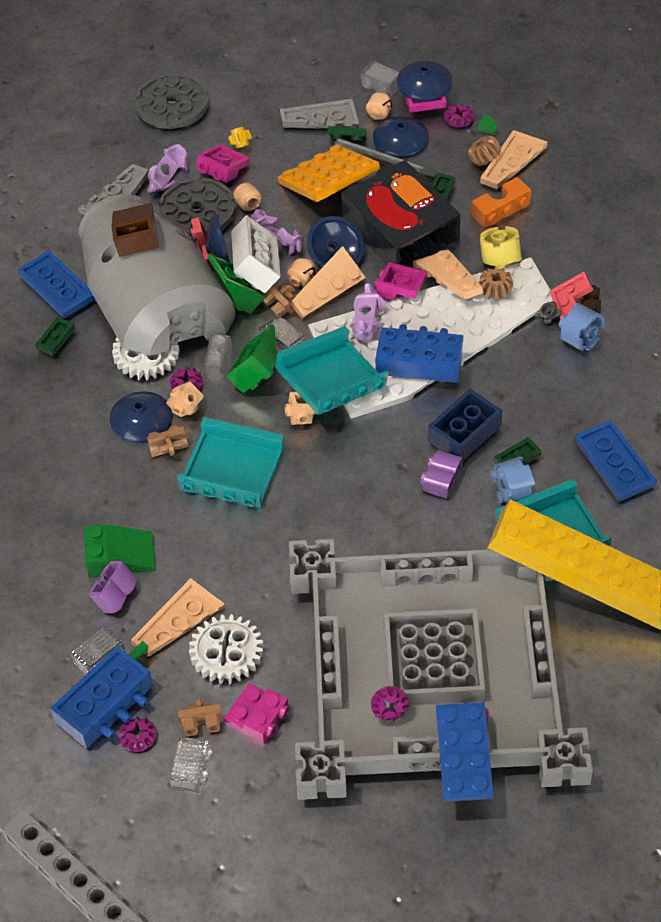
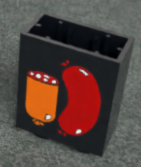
(401, 215)

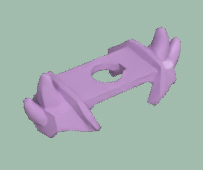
(174, 158)
(284, 236)
(364, 324)

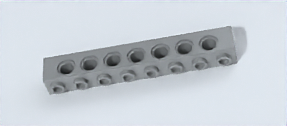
(27, 825)

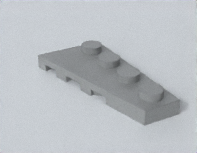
(321, 115)
(126, 183)

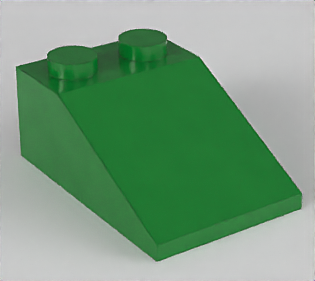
(239, 290)
(254, 361)
(118, 543)

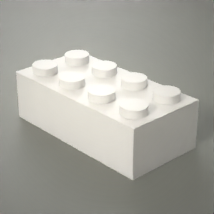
(255, 254)

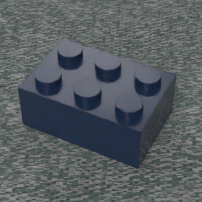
(465, 425)

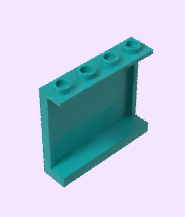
(329, 371)
(233, 462)
(565, 507)

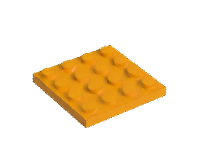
(328, 173)

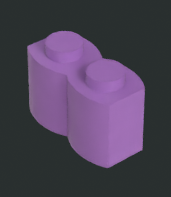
(442, 473)
(113, 586)

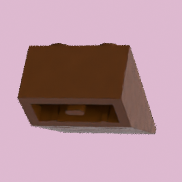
(134, 230)

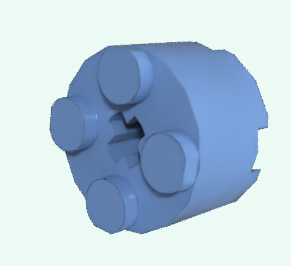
(581, 327)
(512, 480)

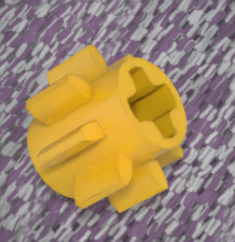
(239, 137)

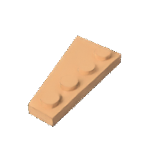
(514, 155)
(449, 272)
(330, 282)
(178, 616)

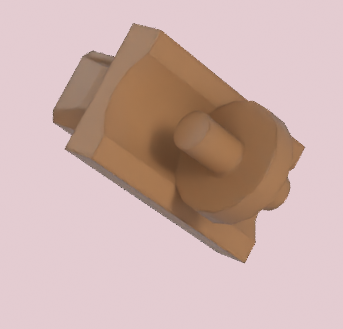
(282, 306)
(167, 441)
(200, 714)

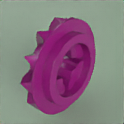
(455, 120)
(179, 377)
(389, 694)
(145, 739)

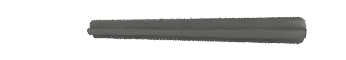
(385, 159)

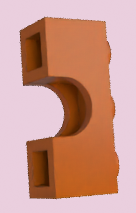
(513, 198)

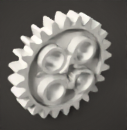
(142, 364)
(247, 650)

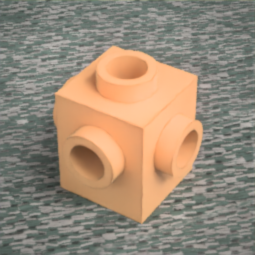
(184, 399)
(298, 410)

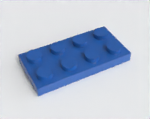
(56, 284)
(615, 460)
(464, 752)

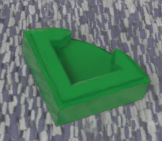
(487, 125)
(139, 651)

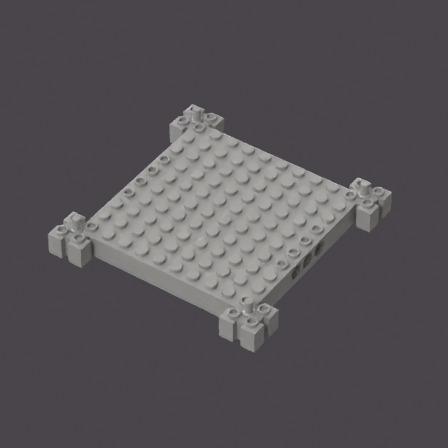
(444, 634)

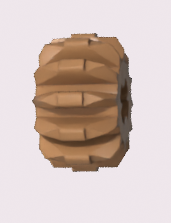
(484, 150)
(496, 283)

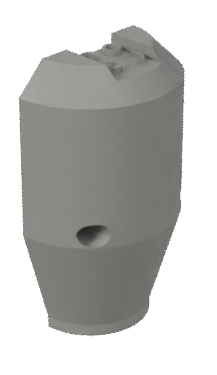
(153, 293)

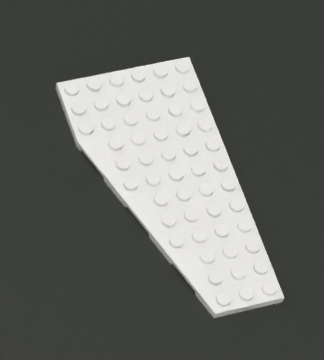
(477, 318)

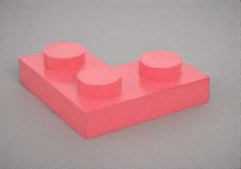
(199, 232)
(568, 292)

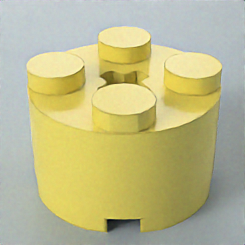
(500, 246)

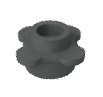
(545, 311)

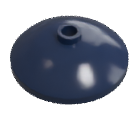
(424, 81)
(401, 137)
(334, 233)
(216, 242)
(134, 423)

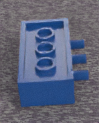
(419, 353)
(103, 697)

